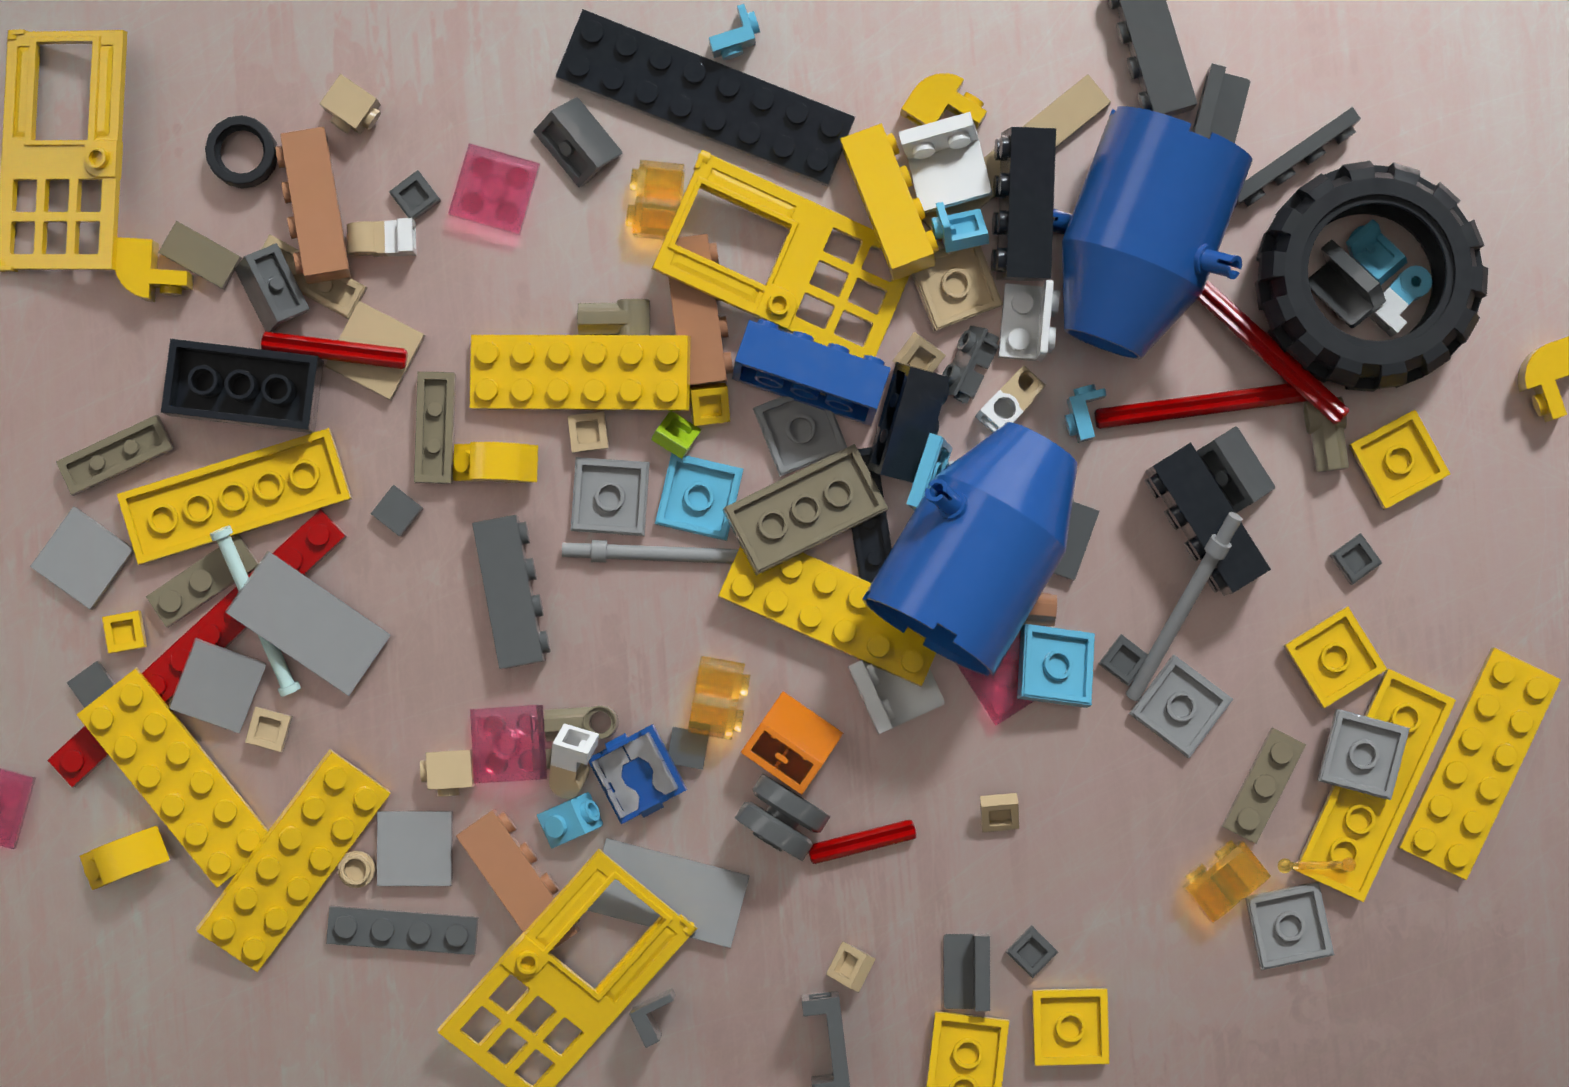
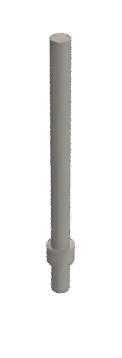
(1216, 550)
(601, 551)

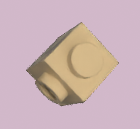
(350, 106)
(448, 771)

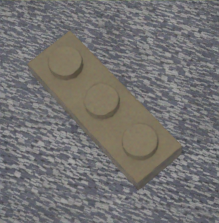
(434, 427)
(115, 455)
(198, 584)
(1263, 785)

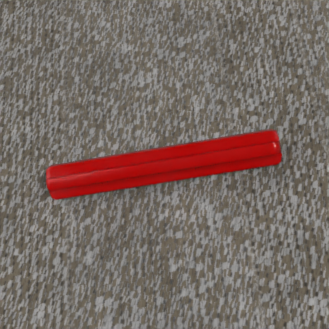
(336, 350)

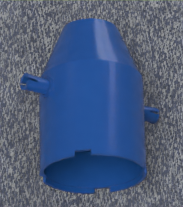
(1147, 229)
(980, 548)

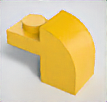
(936, 95)
(139, 270)
(1540, 372)
(495, 462)
(124, 857)

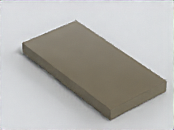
(805, 509)

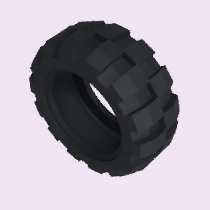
(1435, 222)

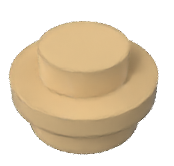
(356, 869)

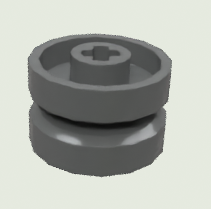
(779, 822)

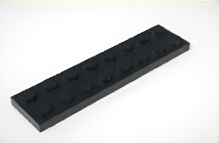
(704, 97)

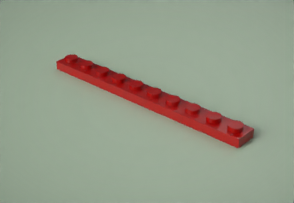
(301, 551)

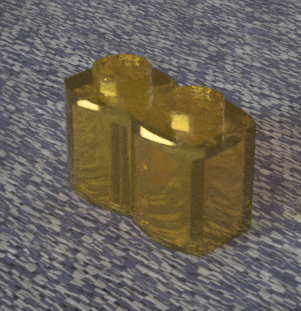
(658, 195)
(717, 698)
(1225, 880)

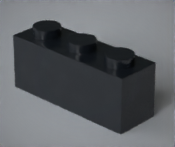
(906, 421)

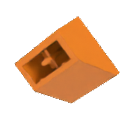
(792, 743)

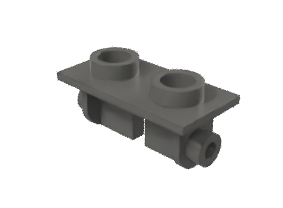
(974, 348)

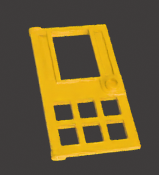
(69, 160)
(795, 264)
(558, 985)

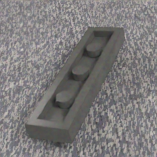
(1308, 150)
(402, 930)

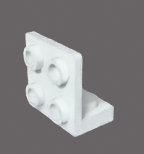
(946, 162)
(1026, 321)
(892, 699)

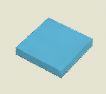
(932, 462)
(696, 495)
(1056, 665)

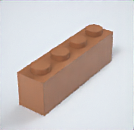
(314, 205)
(698, 317)
(510, 869)

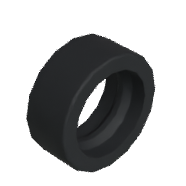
(215, 141)

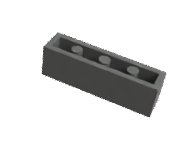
(1155, 56)
(509, 591)

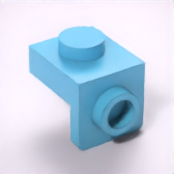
(731, 43)
(959, 229)
(1375, 252)
(1079, 420)
(570, 820)

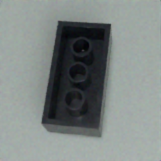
(1025, 204)
(242, 386)
(1200, 510)

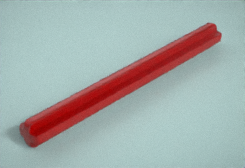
(1272, 354)
(1196, 405)

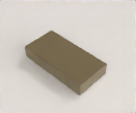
(200, 255)

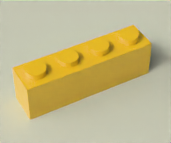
(888, 201)

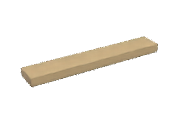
(1065, 114)

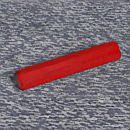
(862, 841)

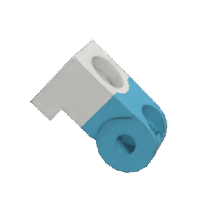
(1404, 289)

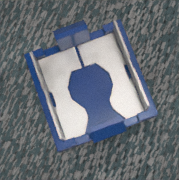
(637, 774)

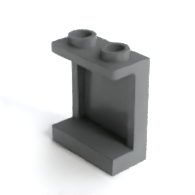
(829, 1004)

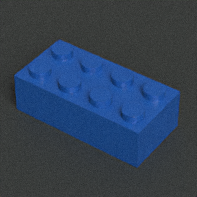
(802, 369)

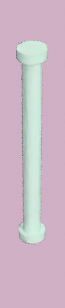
(240, 576)

